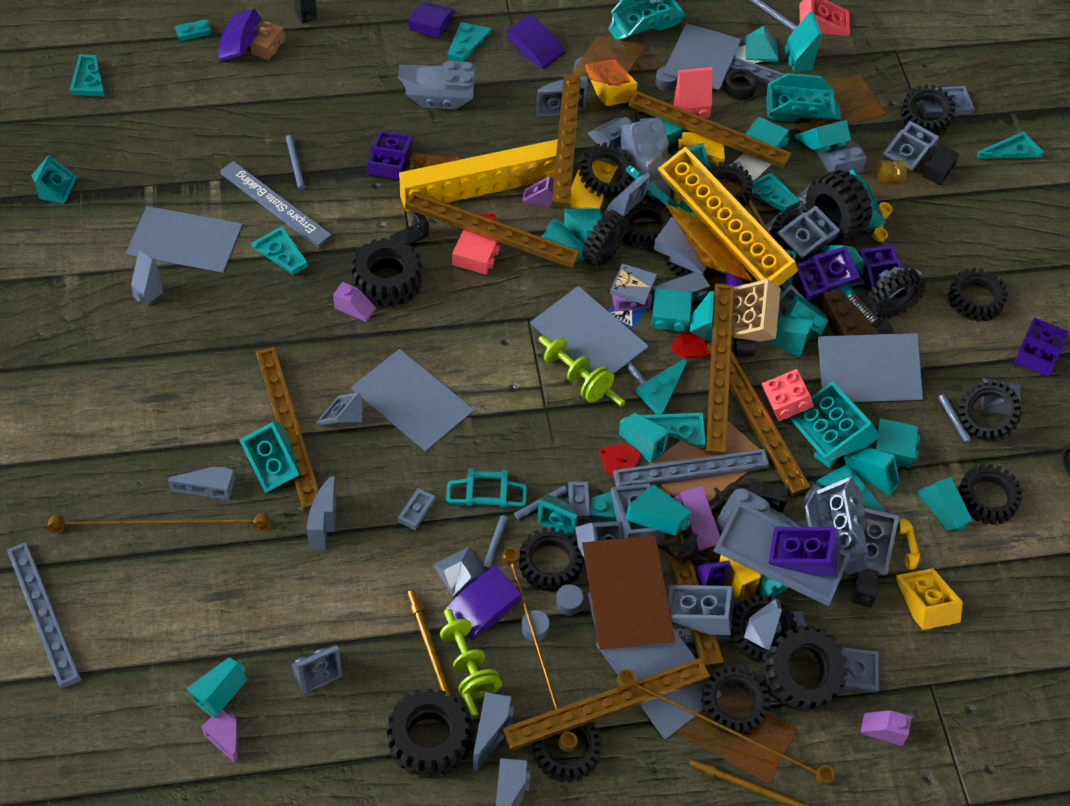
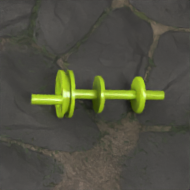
(595, 385)
(475, 685)

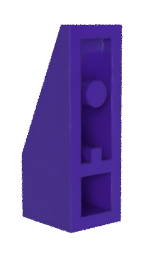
(713, 574)

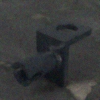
(721, 498)
(686, 549)

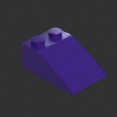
(806, 549)

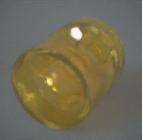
(891, 171)

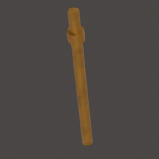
(417, 611)
(710, 770)

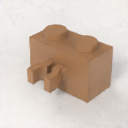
(268, 40)

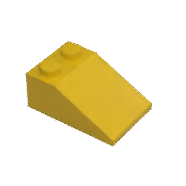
(614, 94)
(581, 196)
(930, 599)

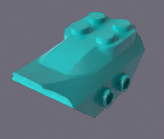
(638, 16)
(801, 97)

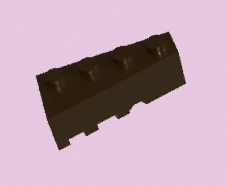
(843, 315)

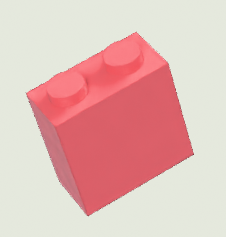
(475, 252)
(787, 395)

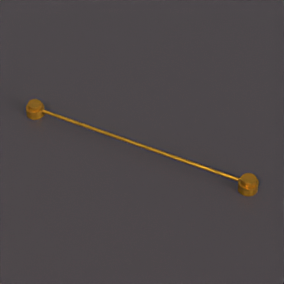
(57, 523)
(510, 557)
(823, 775)

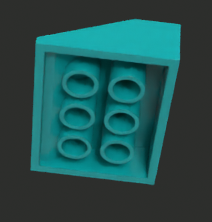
(835, 424)

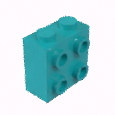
(768, 133)
(671, 310)
(898, 440)

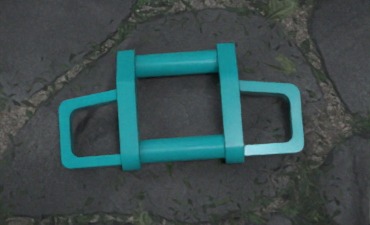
(470, 499)

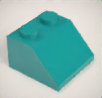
(804, 310)

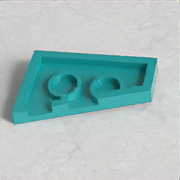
(465, 41)
(87, 77)
(775, 193)
(281, 250)

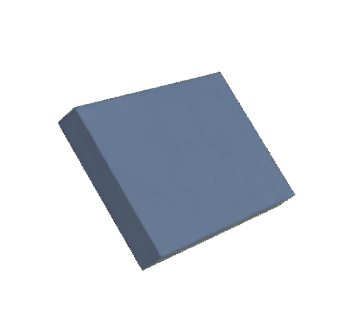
(960, 96)

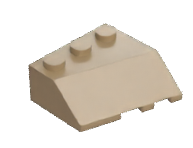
(755, 311)

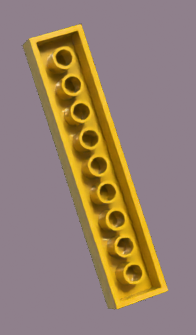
(481, 173)
(727, 218)

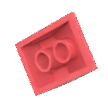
(829, 16)
(694, 91)

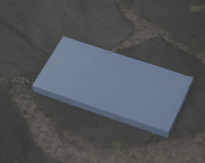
(749, 541)

